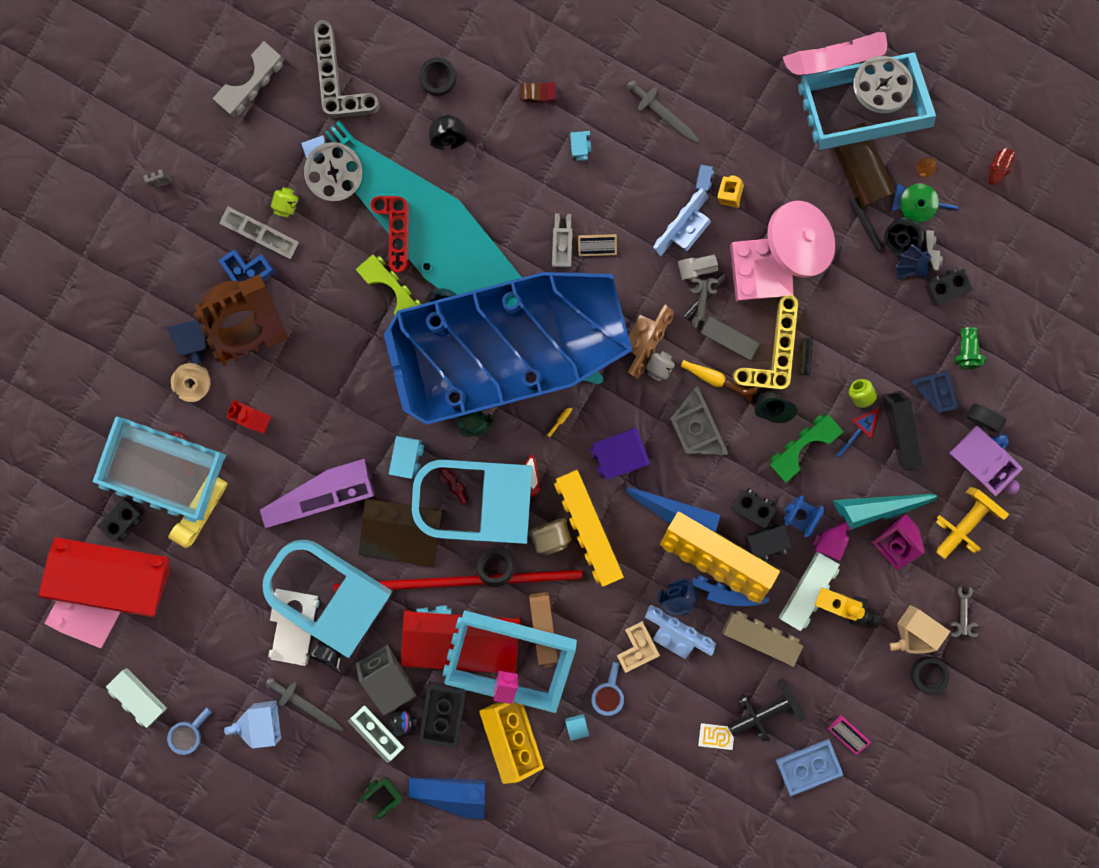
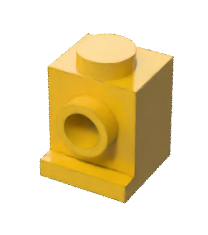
(728, 184)

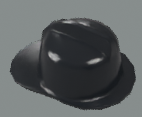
(774, 408)
(327, 656)

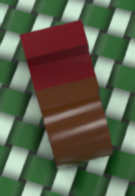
(538, 92)

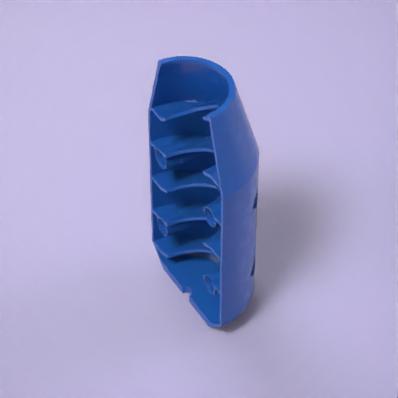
(486, 350)

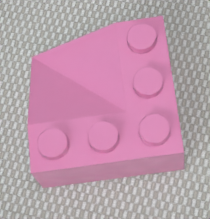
(757, 272)

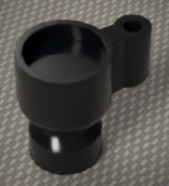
(872, 618)

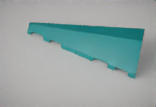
(866, 510)

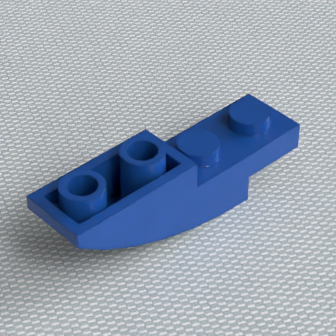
(720, 594)

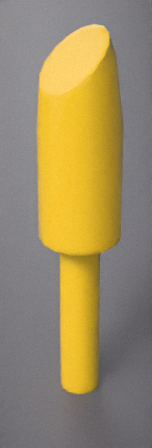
(560, 420)

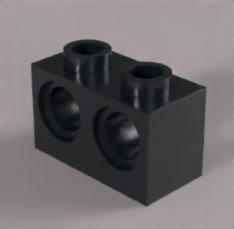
(949, 289)
(752, 511)
(118, 516)

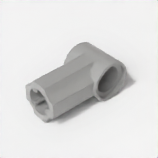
(693, 267)

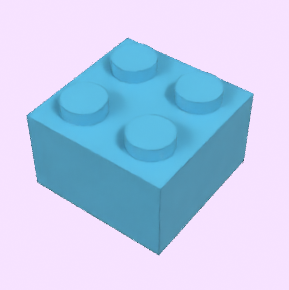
(405, 457)

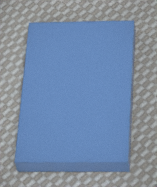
(809, 767)

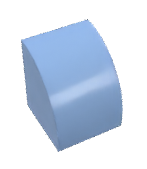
(310, 145)

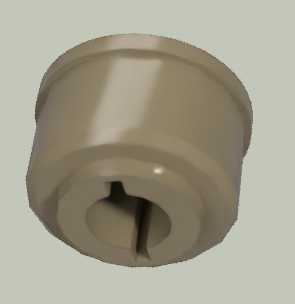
(550, 536)

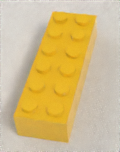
(589, 527)
(719, 558)

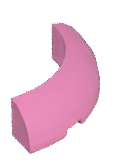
(837, 55)

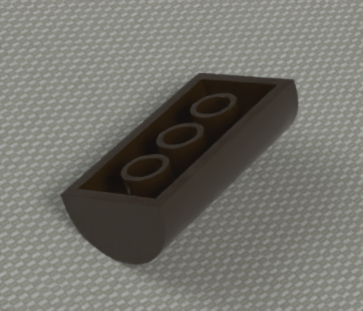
(864, 170)

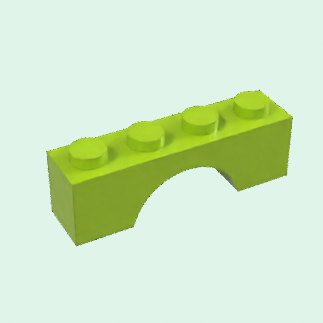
(374, 272)

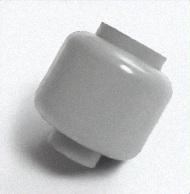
(660, 366)

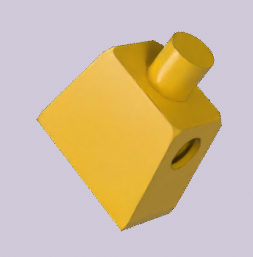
(845, 607)

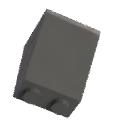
(385, 680)

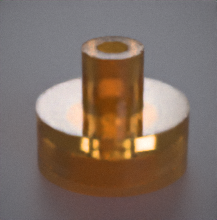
(927, 166)

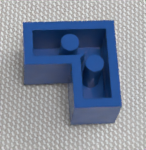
(240, 271)

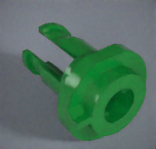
(969, 353)

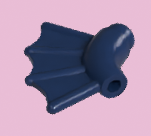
(913, 262)

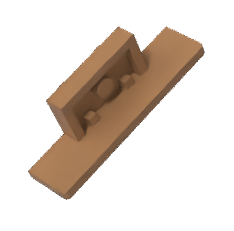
(645, 338)

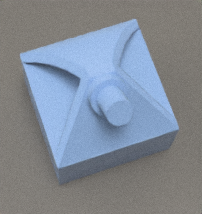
(258, 725)

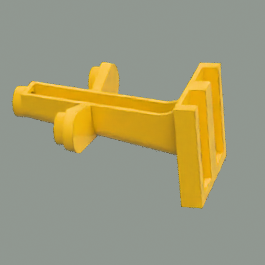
(981, 508)

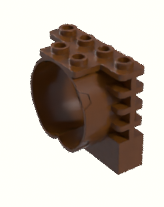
(259, 328)

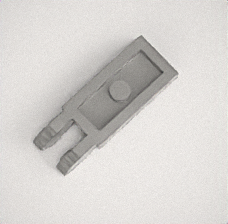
(562, 243)

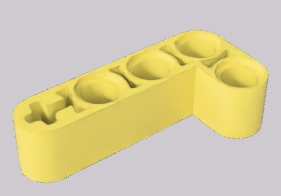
(187, 531)

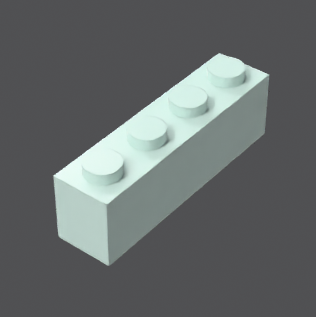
(804, 596)

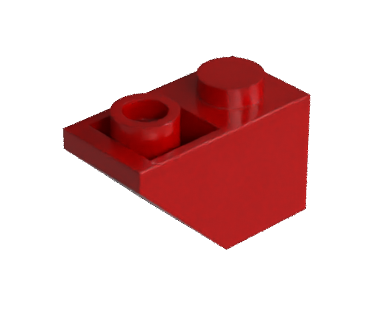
(248, 416)

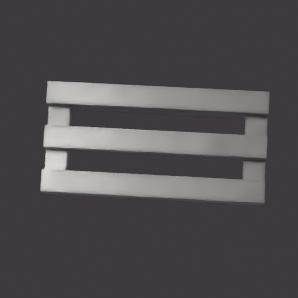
(162, 179)

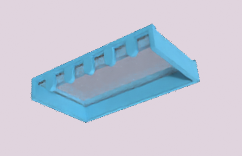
(158, 469)

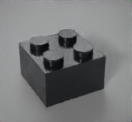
(768, 541)

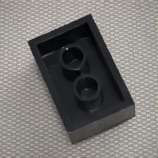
(442, 715)

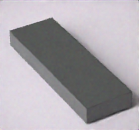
(729, 338)

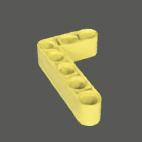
(778, 351)

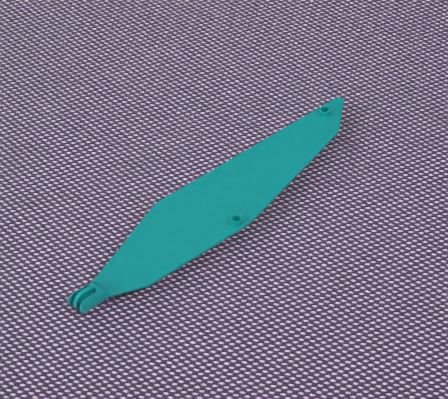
(439, 226)

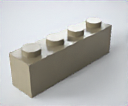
(763, 639)

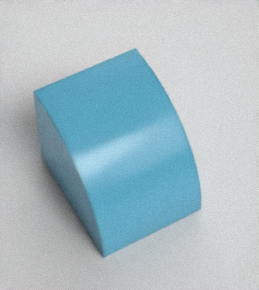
(577, 727)

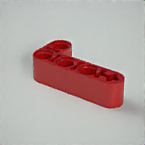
(394, 234)

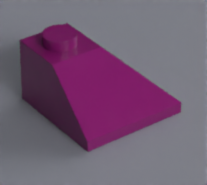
(900, 542)

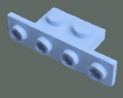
(686, 226)
(676, 635)

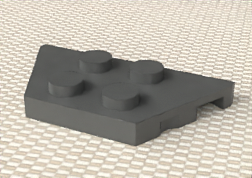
(696, 427)

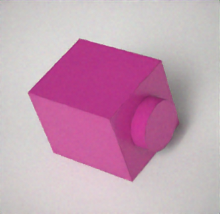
(505, 687)

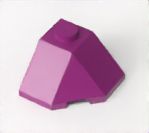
(832, 540)

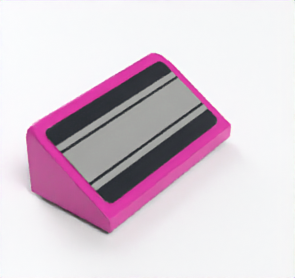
(849, 735)

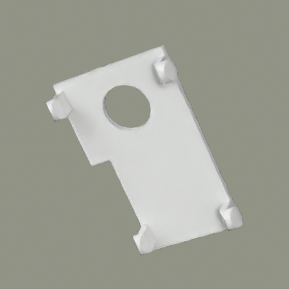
(290, 640)

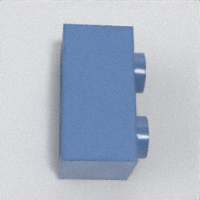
(704, 176)

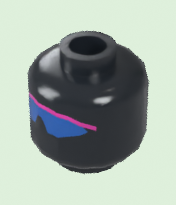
(402, 723)

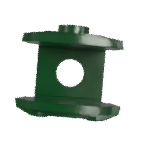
(375, 785)

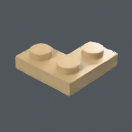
(642, 650)

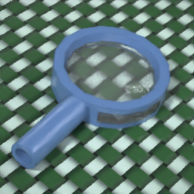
(186, 736)

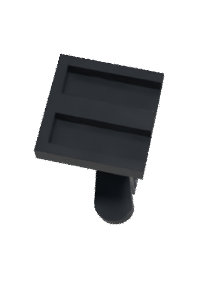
(766, 712)

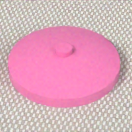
(801, 239)

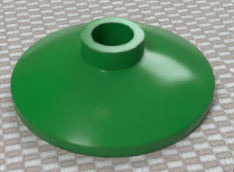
(910, 199)

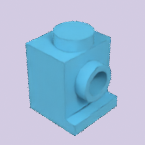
(580, 145)

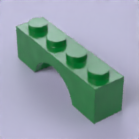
(786, 463)

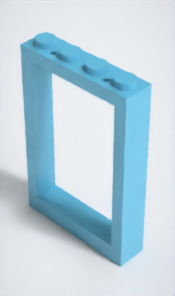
(846, 75)
(484, 685)

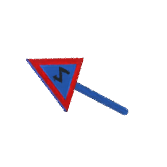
(866, 424)

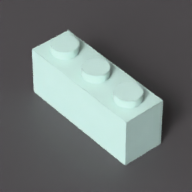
(135, 698)
(376, 734)

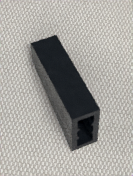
(903, 429)

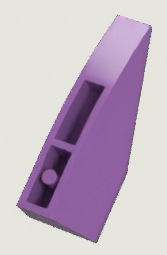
(323, 492)

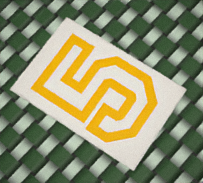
(715, 737)

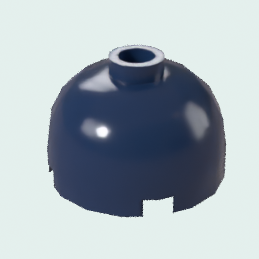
(678, 598)

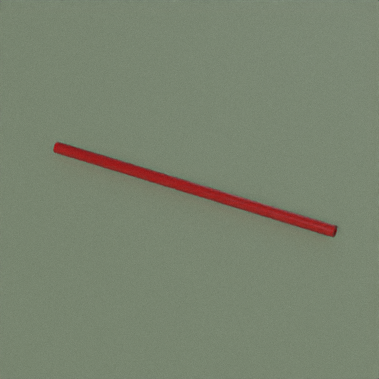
(475, 580)

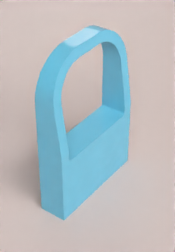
(503, 502)
(348, 611)

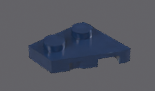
(937, 390)

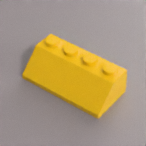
(511, 741)

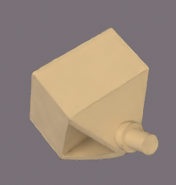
(919, 633)

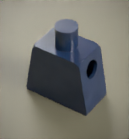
(189, 340)

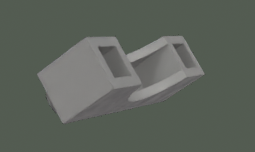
(235, 97)

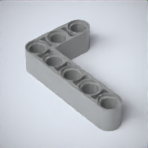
(333, 79)

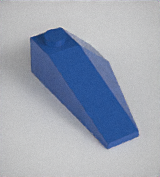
(455, 796)

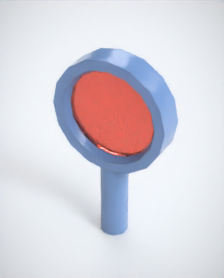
(608, 697)

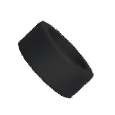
(437, 62)
(986, 418)
(495, 582)
(945, 676)

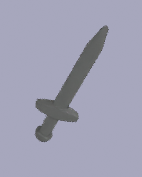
(648, 99)
(288, 694)

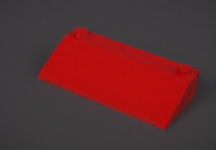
(104, 577)
(429, 638)

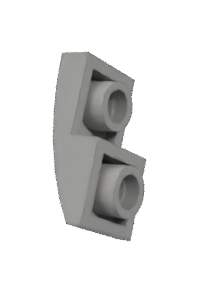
(928, 245)

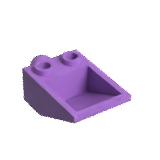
(987, 463)

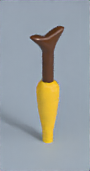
(717, 379)

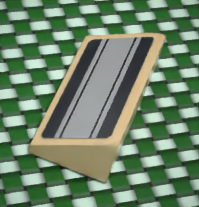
(597, 245)

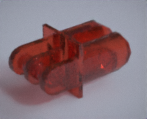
(1001, 165)

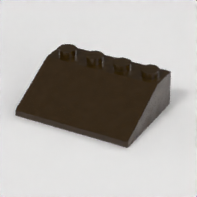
(393, 535)

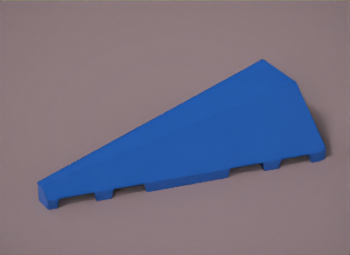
(669, 508)

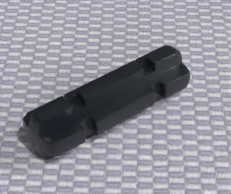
(806, 356)

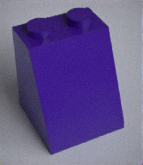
(620, 454)

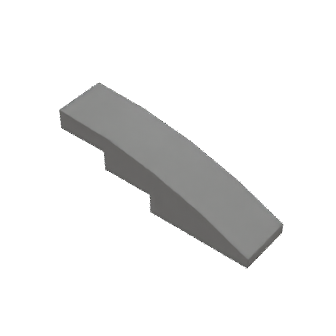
(258, 232)

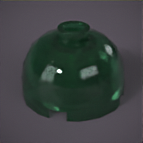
(474, 424)

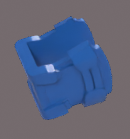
(809, 522)

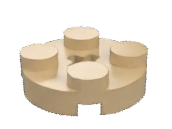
(183, 389)

